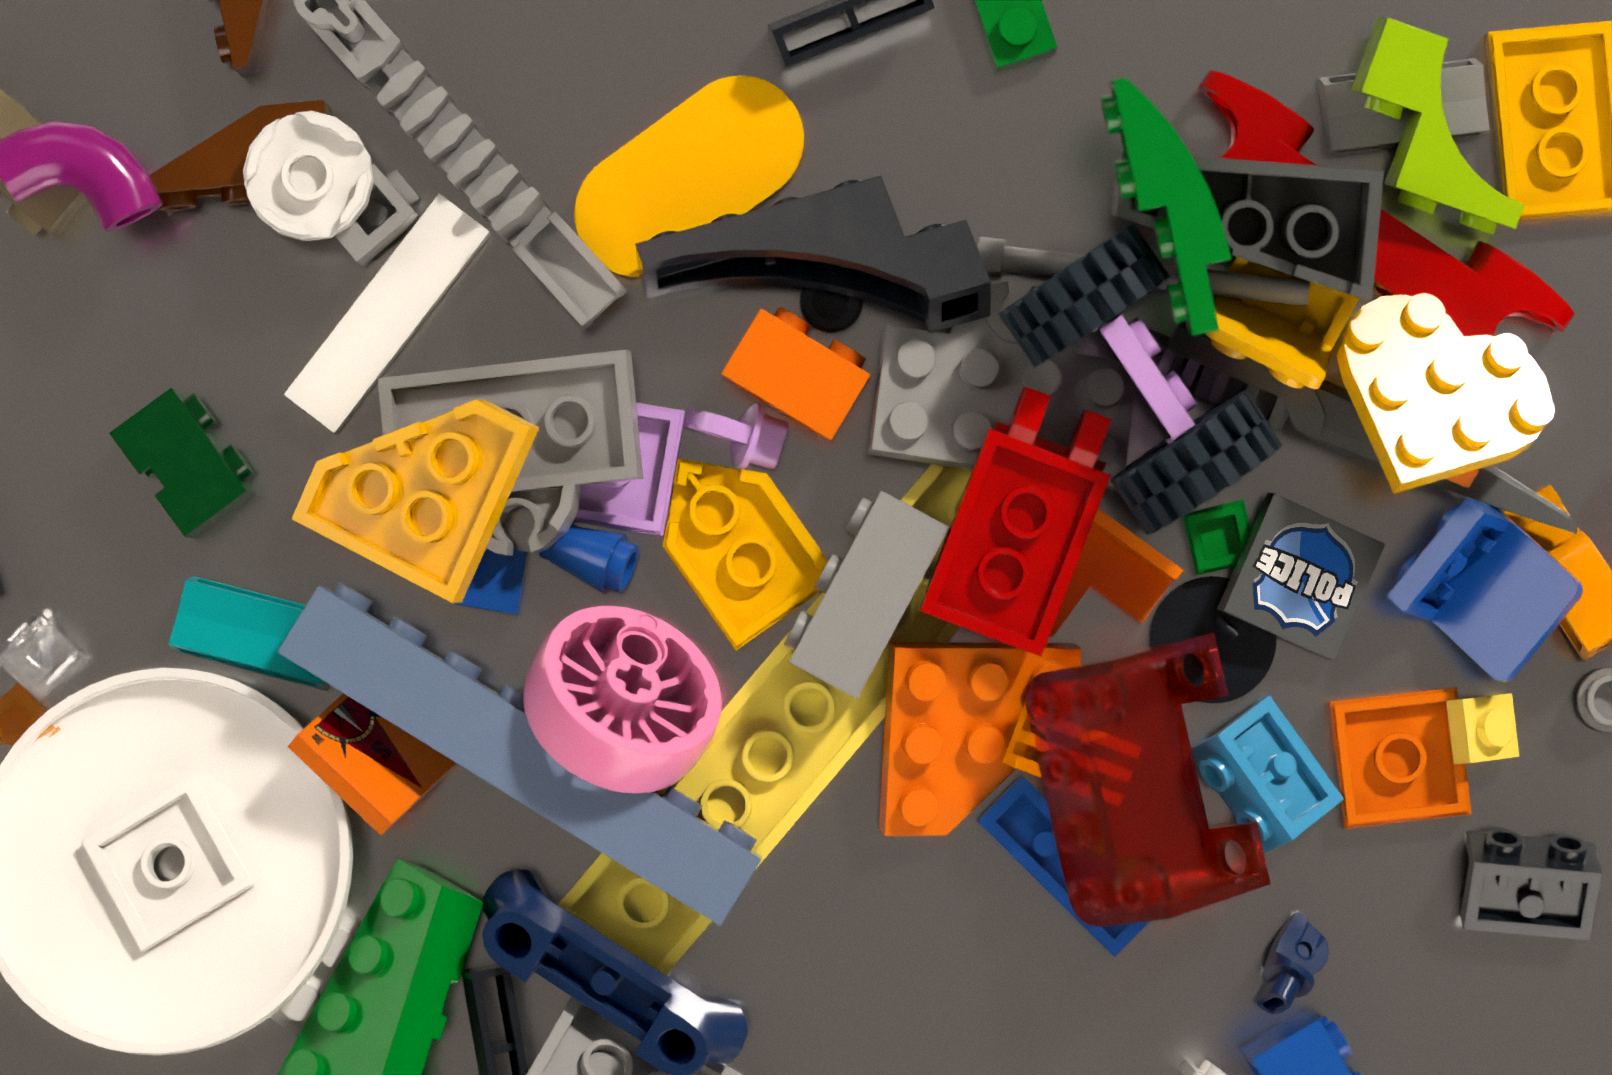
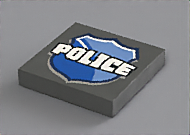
(1301, 576)

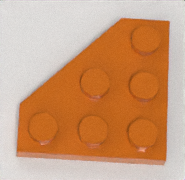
(951, 727)

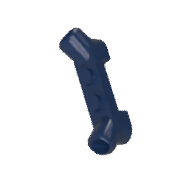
(674, 1025)

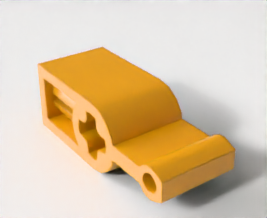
(1590, 619)

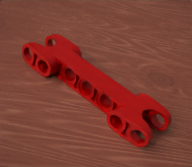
(1472, 292)

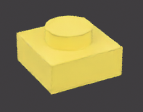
(1482, 728)

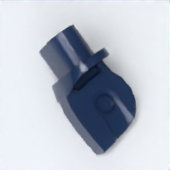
(1291, 963)

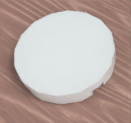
(308, 176)

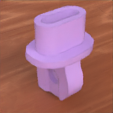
(753, 438)

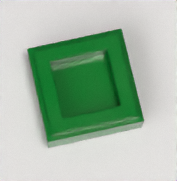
(1216, 536)

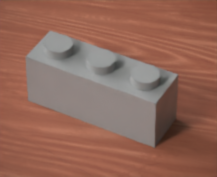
(865, 592)

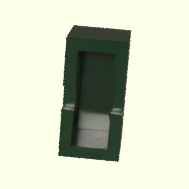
(197, 475)

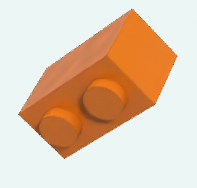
(797, 373)

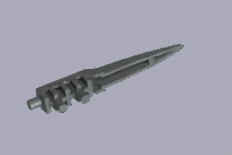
(1324, 415)

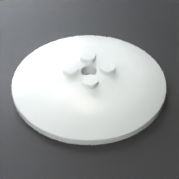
(88, 810)

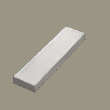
(387, 313)

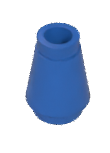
(595, 558)

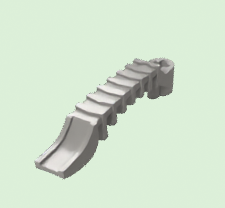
(471, 162)

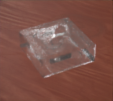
(39, 655)

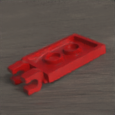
(1019, 528)

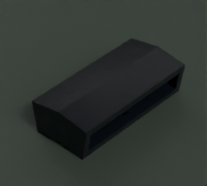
(853, 32)
(478, 1021)

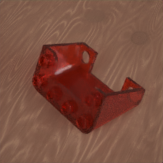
(1129, 787)

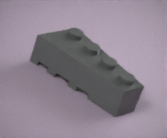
(1292, 218)

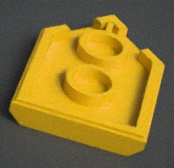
(740, 547)

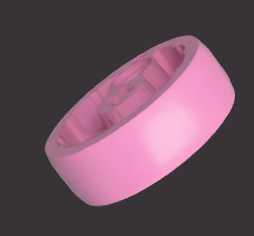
(613, 712)

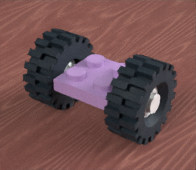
(1200, 453)

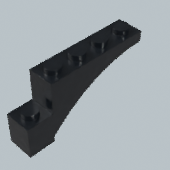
(834, 243)

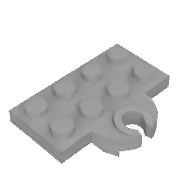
(949, 388)
(583, 435)

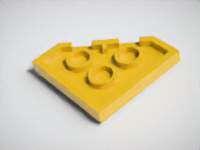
(422, 494)

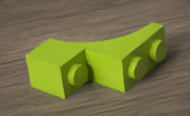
(1402, 73)

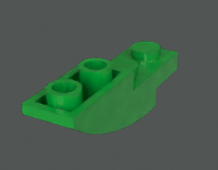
(1165, 175)

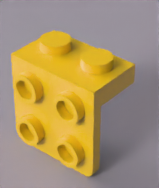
(1284, 337)

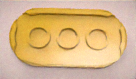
(700, 161)

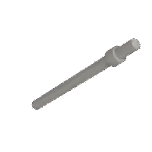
(1000, 258)

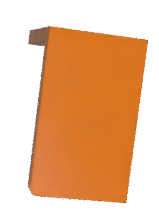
(1118, 569)

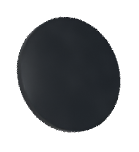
(1243, 648)

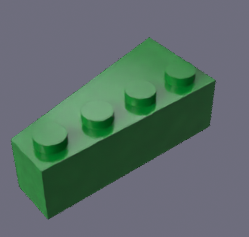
(390, 981)

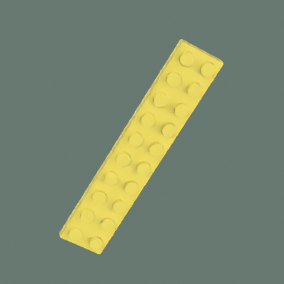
(765, 762)

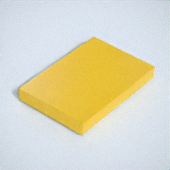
(1553, 117)

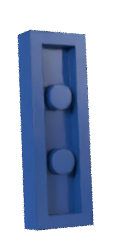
(1025, 830)

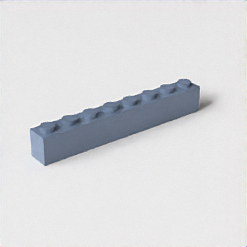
(492, 739)

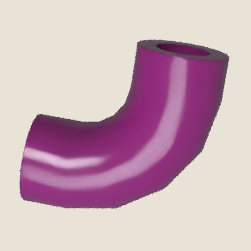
(83, 160)

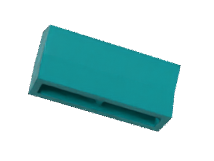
(238, 629)

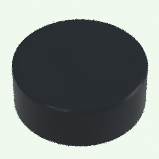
(829, 311)

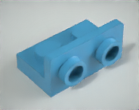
(1267, 774)

